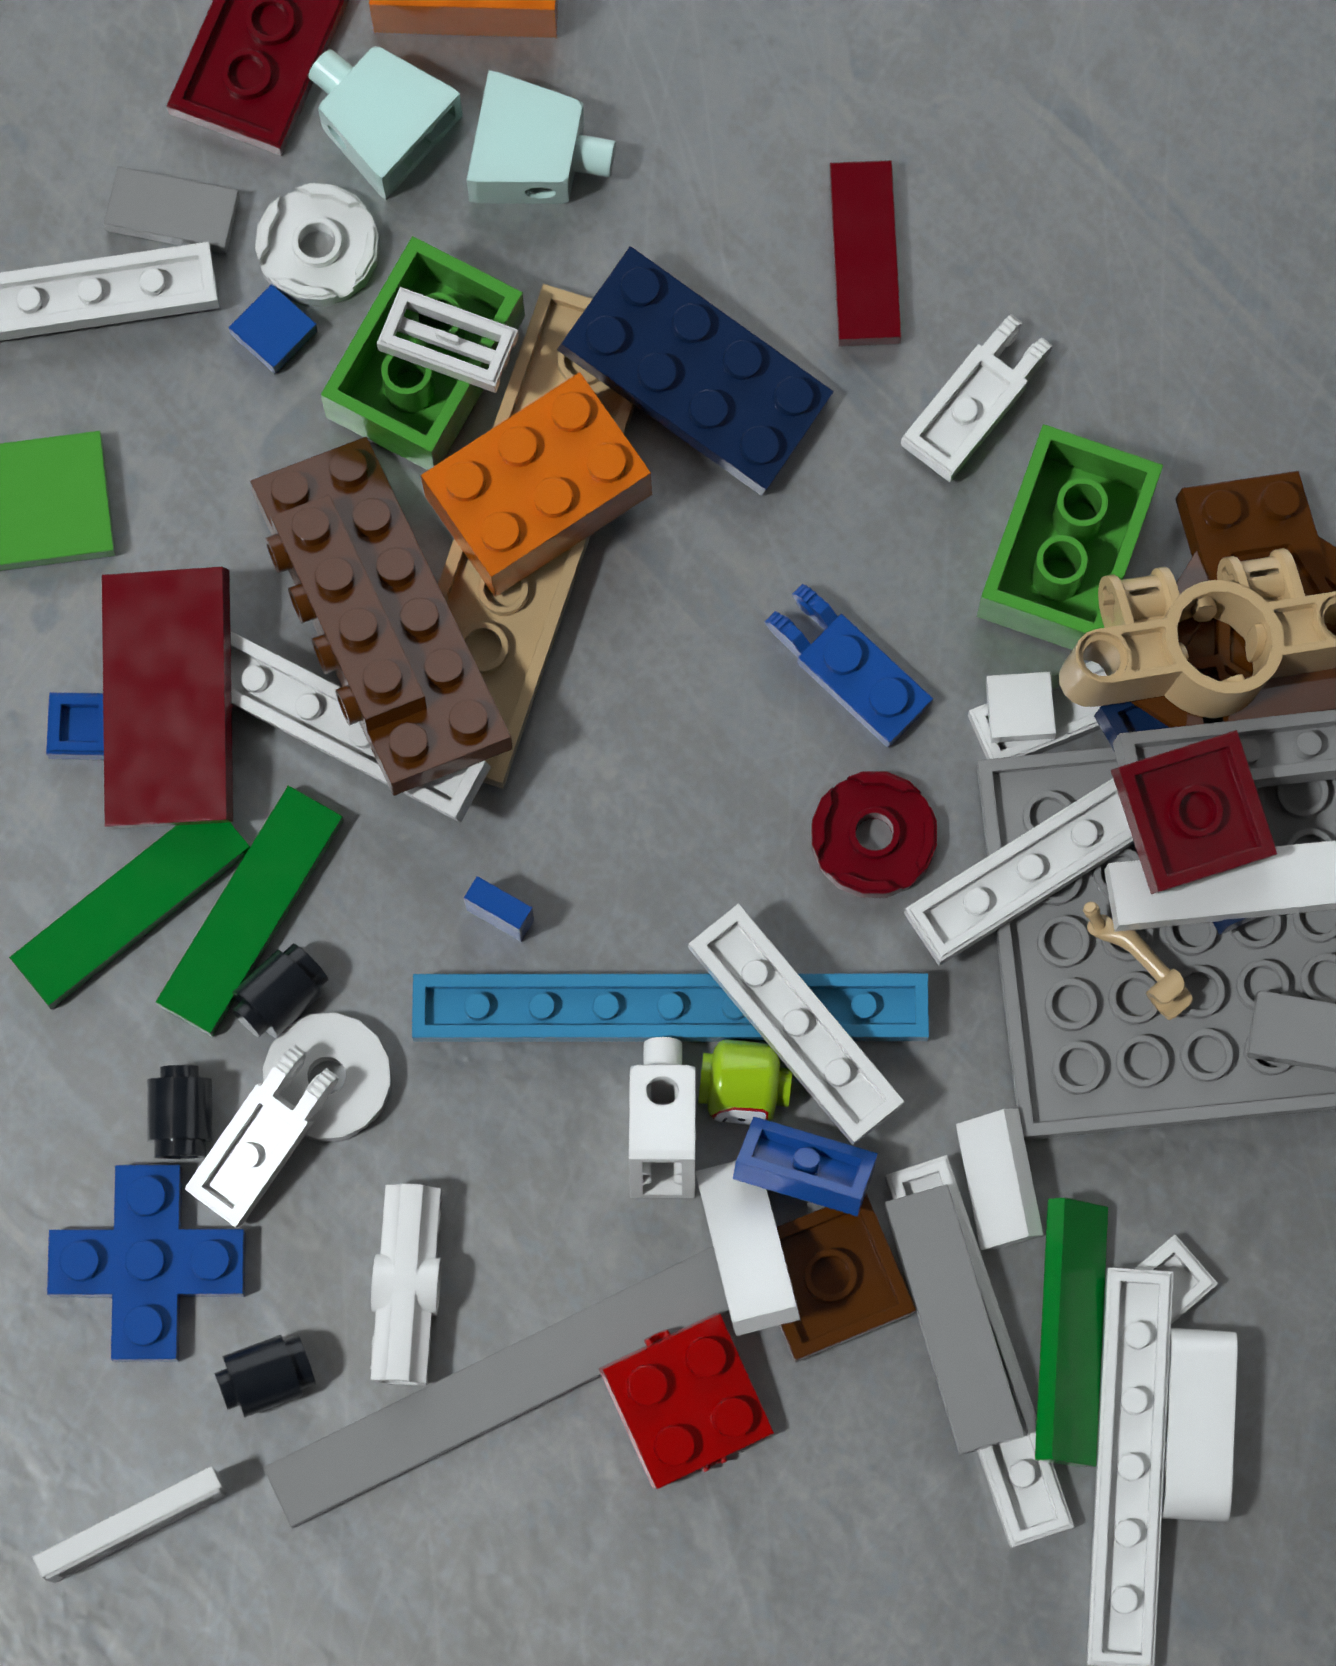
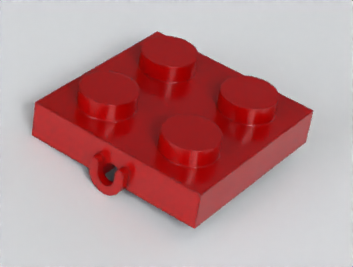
(686, 1400)

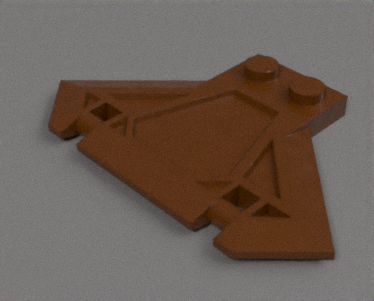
(1249, 522)

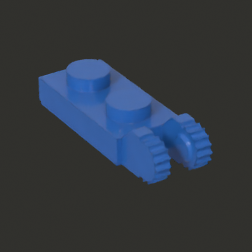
(852, 669)

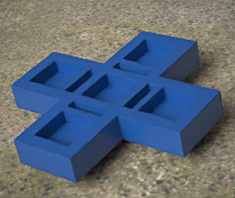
(146, 1263)

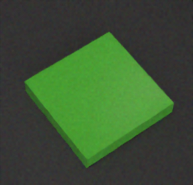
(54, 501)

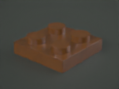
(840, 1279)

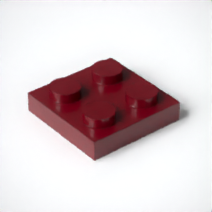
(1193, 812)

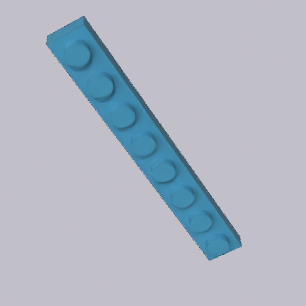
(646, 1007)

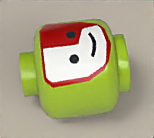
(743, 1082)

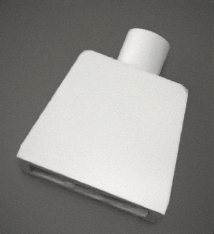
(662, 1123)

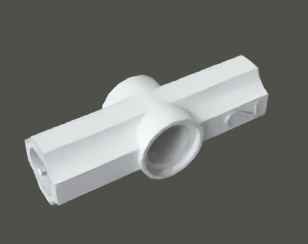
(406, 1284)

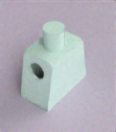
(383, 113)
(531, 145)

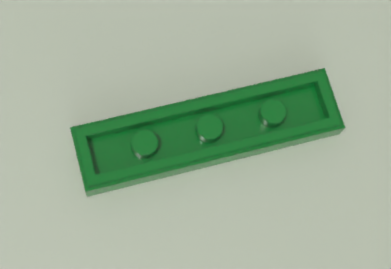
(127, 907)
(250, 910)
(1071, 1333)

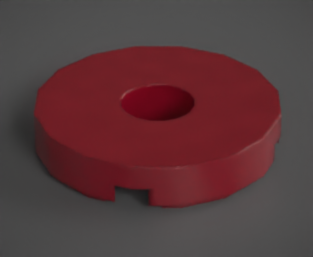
(868, 871)

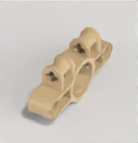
(1142, 650)

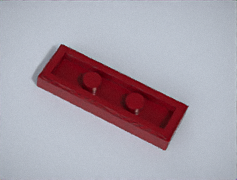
(865, 253)

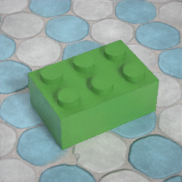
(401, 402)
(1065, 533)

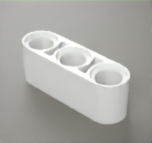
(1200, 1425)

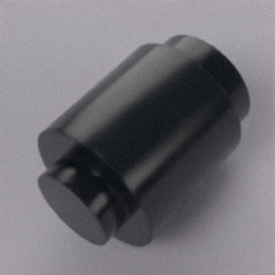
(279, 991)
(179, 1112)
(265, 1375)

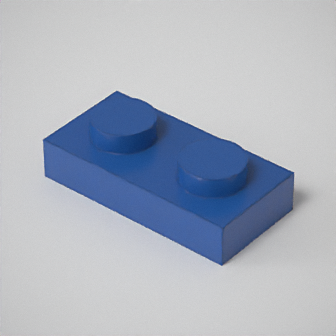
(805, 1166)

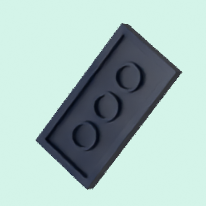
(695, 370)

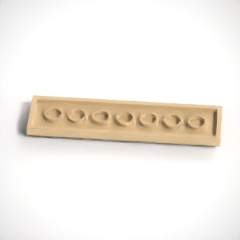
(517, 628)

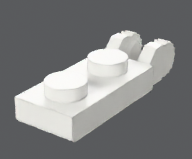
(973, 402)
(259, 1141)

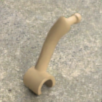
(1169, 992)

